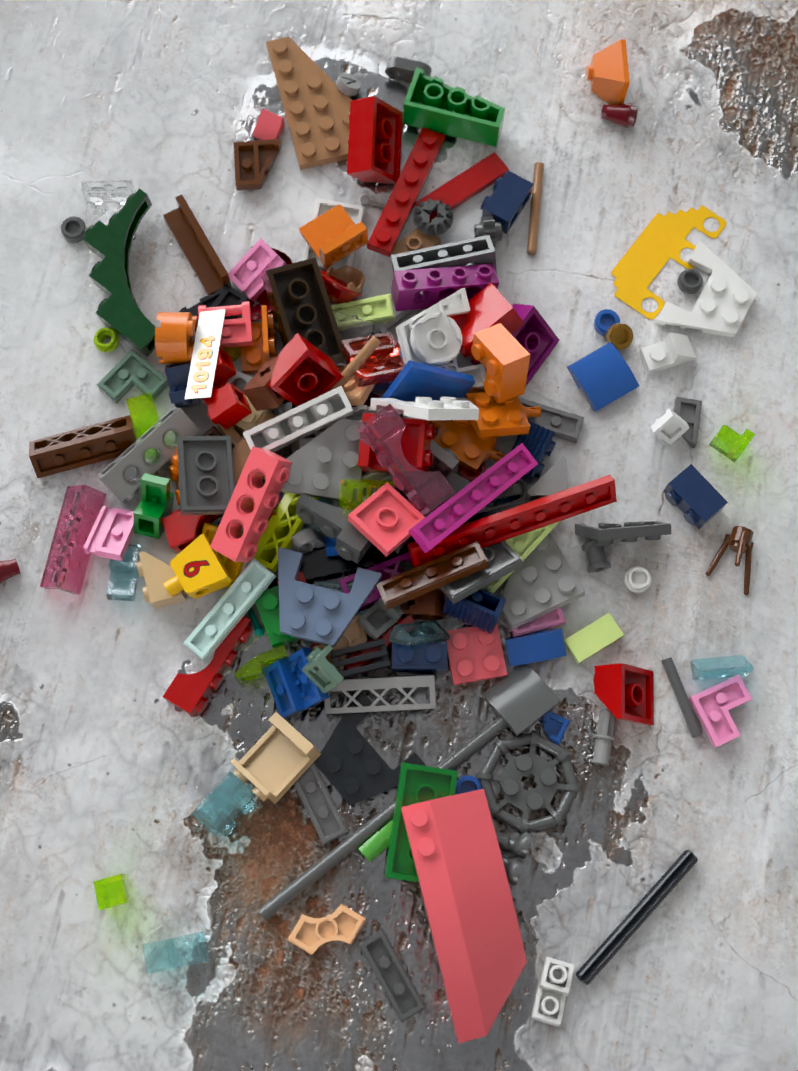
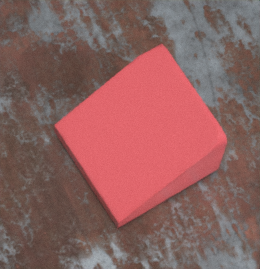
(268, 126)

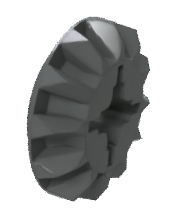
(438, 225)

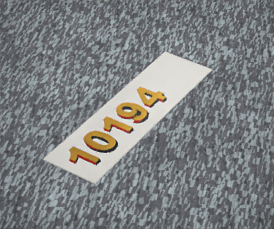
(205, 354)

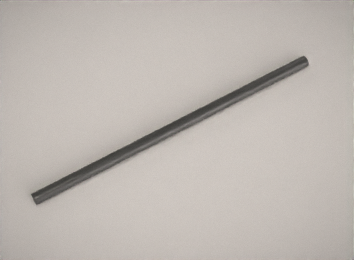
(372, 826)

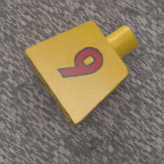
(198, 570)

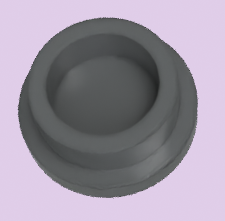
(690, 281)

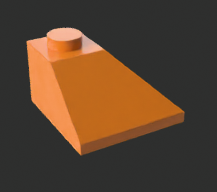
(610, 73)

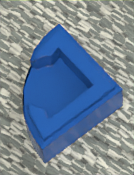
(554, 726)

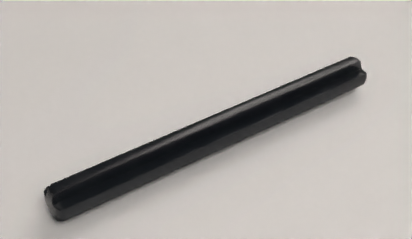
(636, 917)

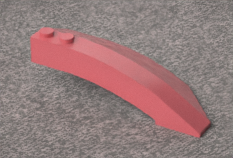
(466, 906)

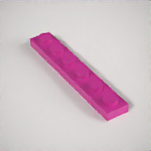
(472, 498)

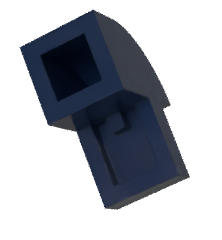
(177, 379)

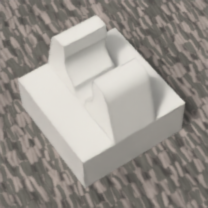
(669, 427)

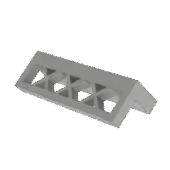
(386, 683)

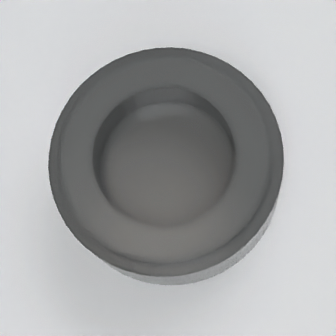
(73, 229)

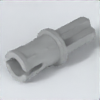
(604, 738)

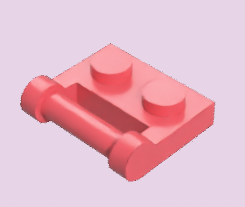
(234, 331)

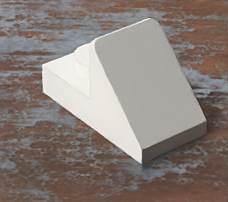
(668, 353)

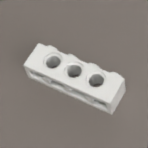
(300, 421)

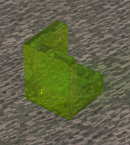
(730, 442)
(111, 891)

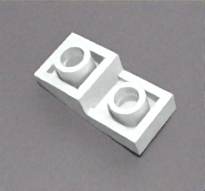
(552, 991)

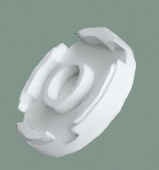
(436, 339)

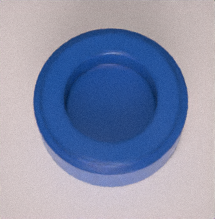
(604, 320)

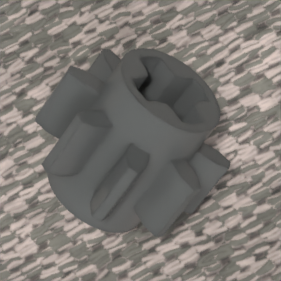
(489, 227)

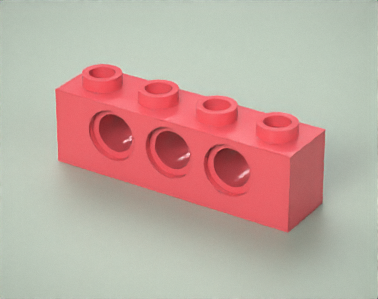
(239, 511)

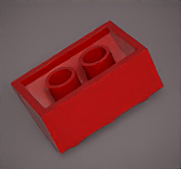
(374, 141)

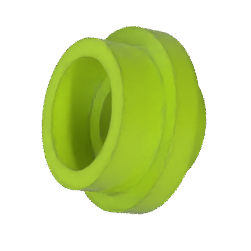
(101, 335)

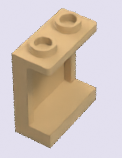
(276, 760)

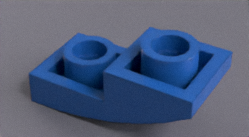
(536, 647)

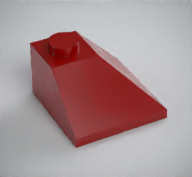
(626, 691)

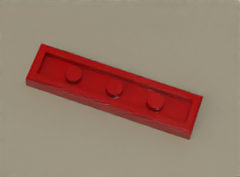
(468, 183)

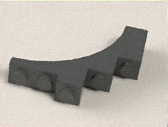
(334, 523)

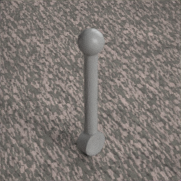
(365, 201)

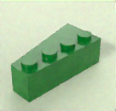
(451, 110)

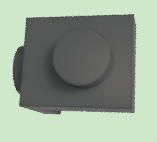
(379, 619)

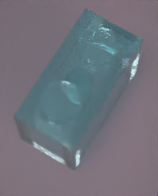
(225, 805)

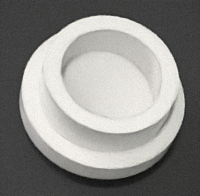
(637, 579)

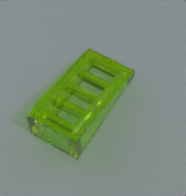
(348, 485)

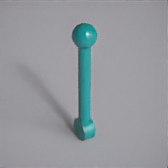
(258, 631)

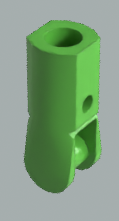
(377, 842)

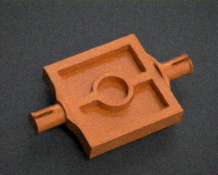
(501, 418)
(464, 442)

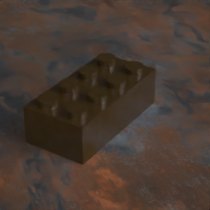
(303, 306)

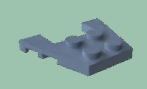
(315, 611)

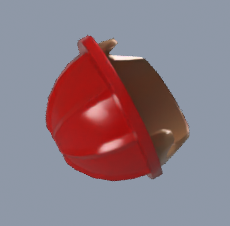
(343, 284)

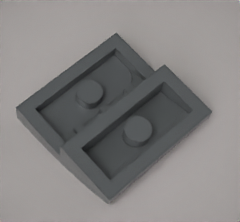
(521, 698)

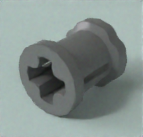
(596, 557)

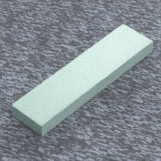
(229, 609)

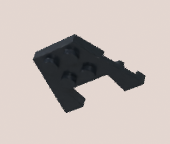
(354, 764)

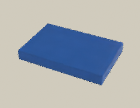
(428, 381)

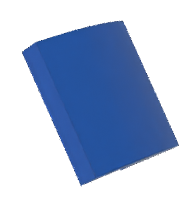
(603, 376)
(291, 686)

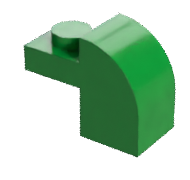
(154, 505)

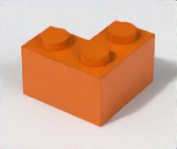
(504, 362)

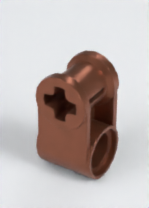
(426, 607)

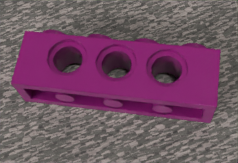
(426, 287)

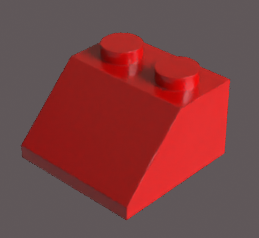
(303, 372)

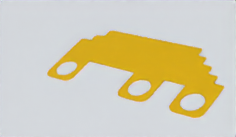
(652, 249)

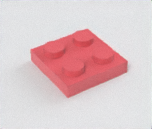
(385, 519)
(475, 655)

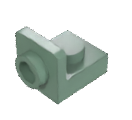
(321, 671)

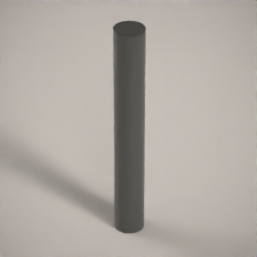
(681, 697)

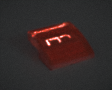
(382, 364)

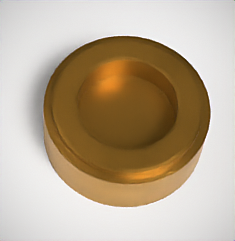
(620, 335)

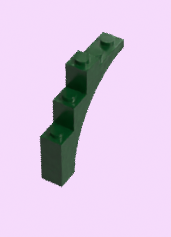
(112, 274)

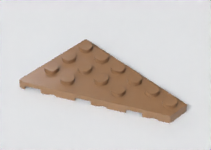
(312, 105)

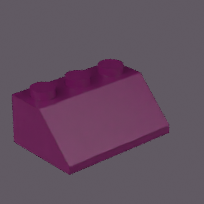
(534, 336)

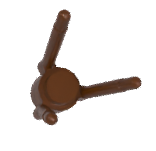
(740, 542)

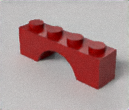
(184, 529)
(191, 691)

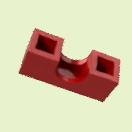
(227, 402)

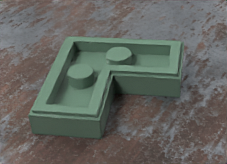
(131, 372)

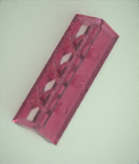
(72, 560)

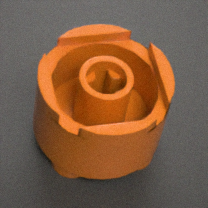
(175, 337)

